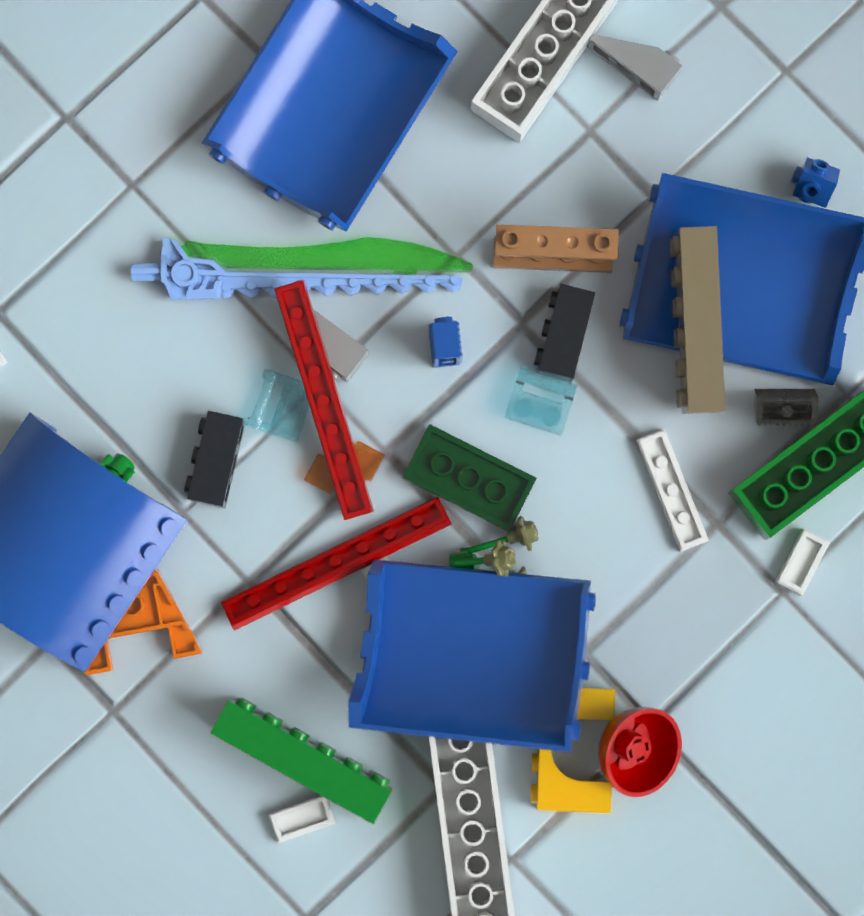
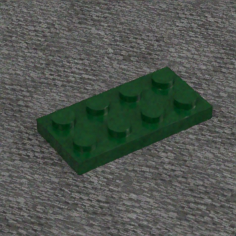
(469, 478)

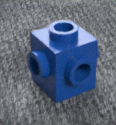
(815, 182)

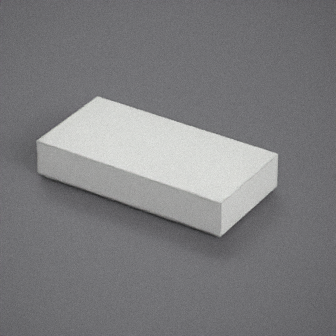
(802, 562)
(302, 818)

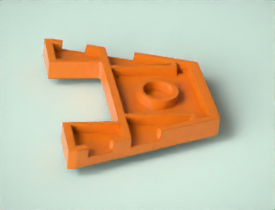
(151, 610)

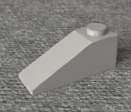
(642, 64)
(342, 350)

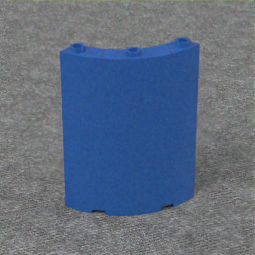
(328, 104)
(781, 276)
(473, 655)

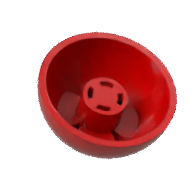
(639, 750)

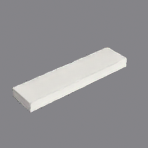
(672, 490)

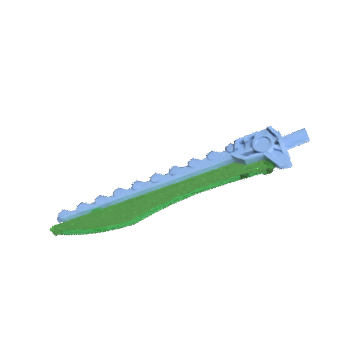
(205, 279)

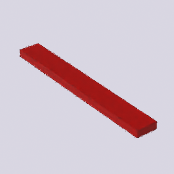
(324, 399)
(336, 563)

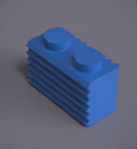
(445, 342)

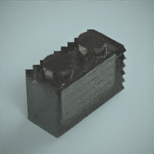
(786, 406)

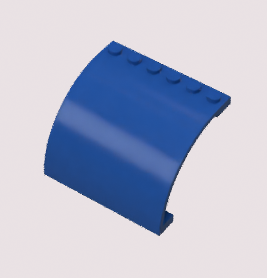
(72, 544)

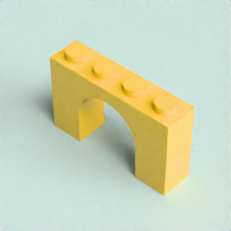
(561, 793)

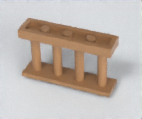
(555, 248)

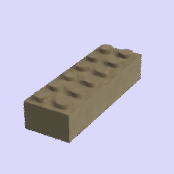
(698, 320)

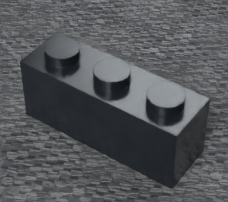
(564, 332)
(215, 459)

